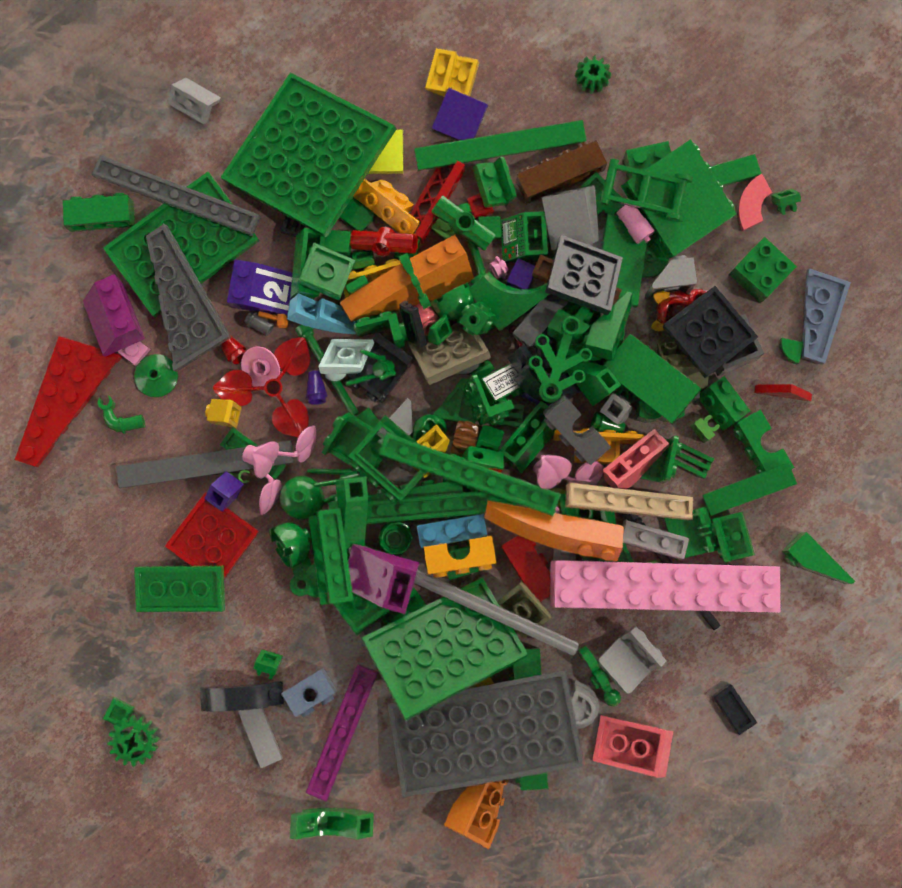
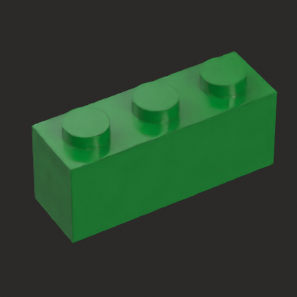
(98, 212)
(303, 245)
(528, 439)

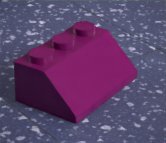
(112, 315)

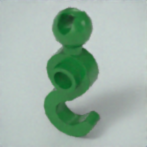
(600, 678)

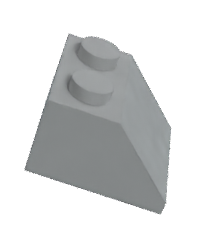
(677, 276)

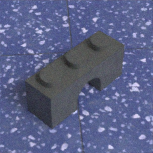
(589, 444)

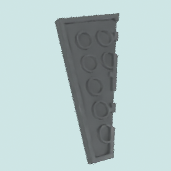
(185, 307)

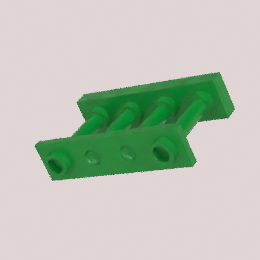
(330, 557)

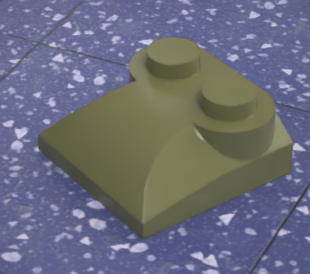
(526, 605)

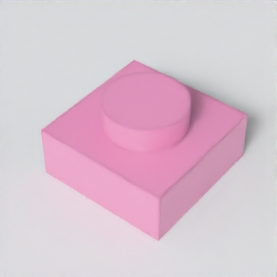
(135, 352)

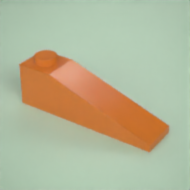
(476, 812)

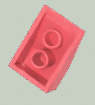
(633, 746)

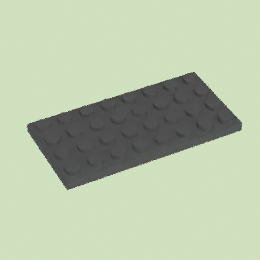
(488, 735)

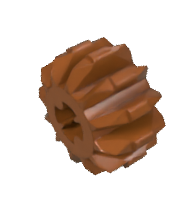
(464, 436)

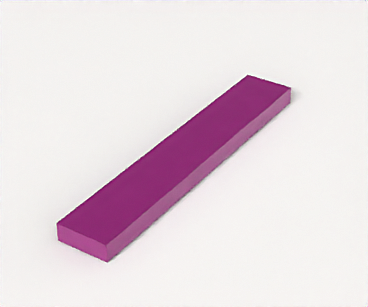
(341, 732)

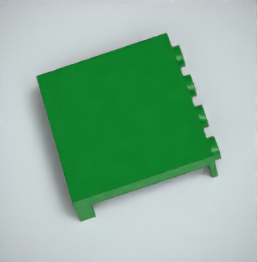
(703, 203)

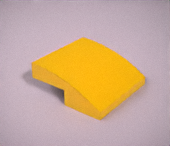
(451, 72)

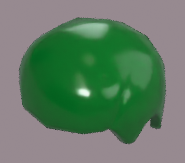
(427, 422)
(395, 538)

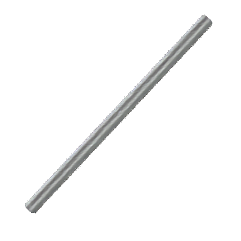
(495, 612)

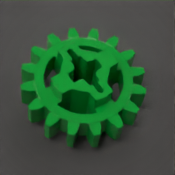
(142, 742)

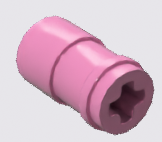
(637, 225)

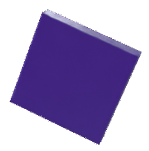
(459, 115)

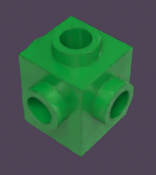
(483, 315)

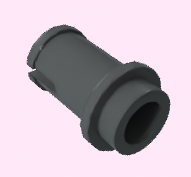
(259, 324)

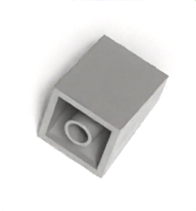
(572, 215)

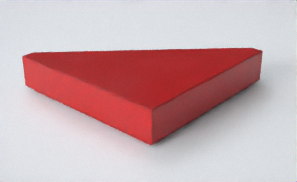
(783, 390)

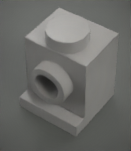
(617, 408)

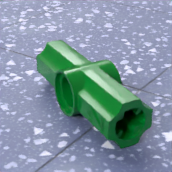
(474, 232)

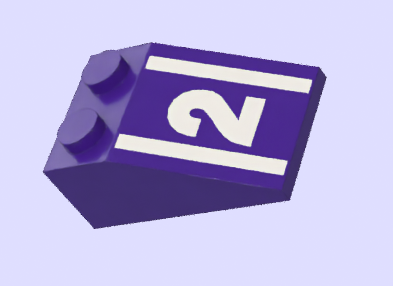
(259, 288)

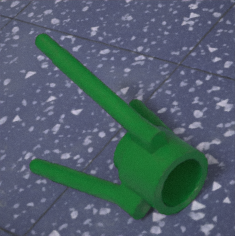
(382, 368)
(347, 473)

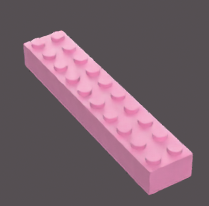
(664, 586)

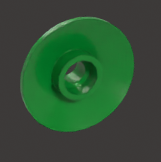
(160, 385)

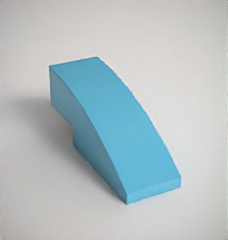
(319, 315)

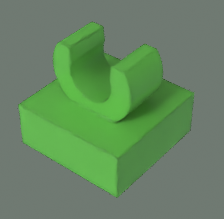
(702, 429)

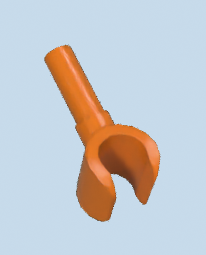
(281, 319)

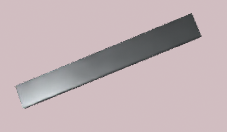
(176, 195)
(543, 313)
(191, 466)

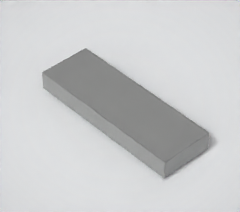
(654, 540)
(260, 736)

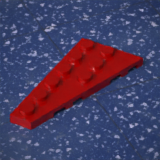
(64, 392)

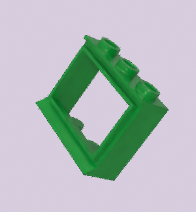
(374, 476)

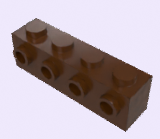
(560, 172)

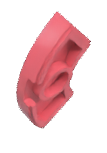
(751, 201)

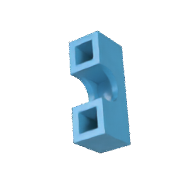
(452, 531)

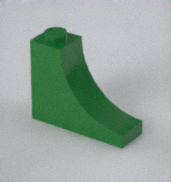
(503, 300)

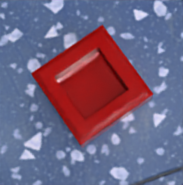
(477, 207)

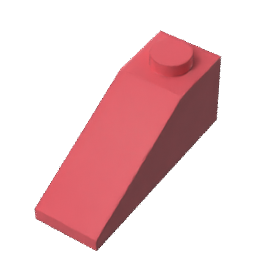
(635, 461)

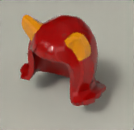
(671, 304)

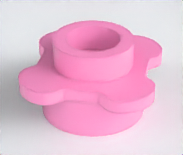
(499, 268)

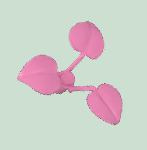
(263, 458)
(554, 468)

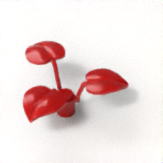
(290, 417)

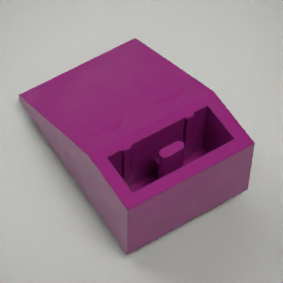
(382, 577)

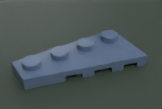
(822, 311)

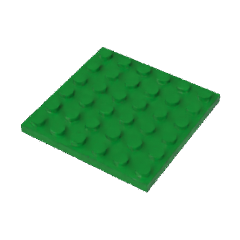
(308, 154)

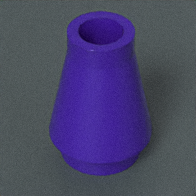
(316, 390)

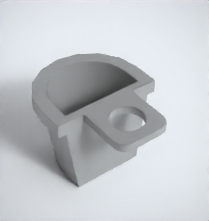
(584, 703)

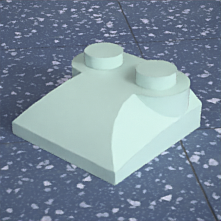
(344, 358)

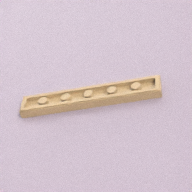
(629, 501)

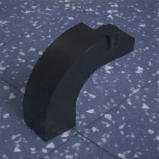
(528, 379)
(241, 697)

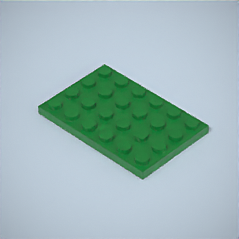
(203, 243)
(441, 651)

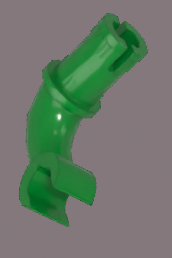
(119, 424)

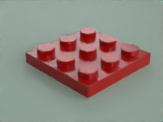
(212, 537)

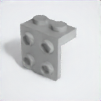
(630, 659)

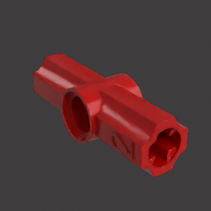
(384, 241)

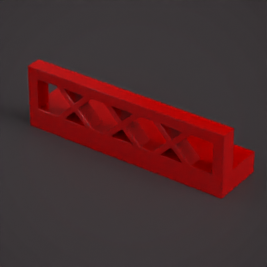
(447, 188)

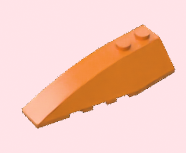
(437, 269)
(560, 530)

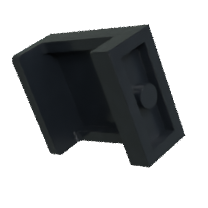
(377, 388)

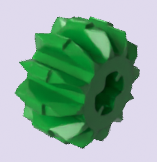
(590, 81)

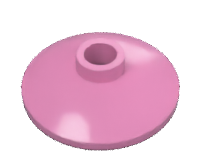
(253, 362)

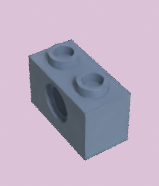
(296, 696)

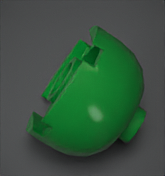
(453, 302)
(301, 498)
(291, 543)

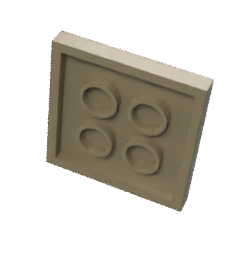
(452, 356)

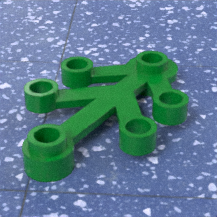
(558, 363)

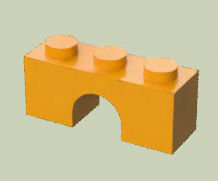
(480, 556)

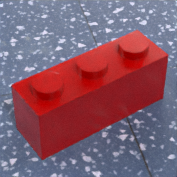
(529, 565)

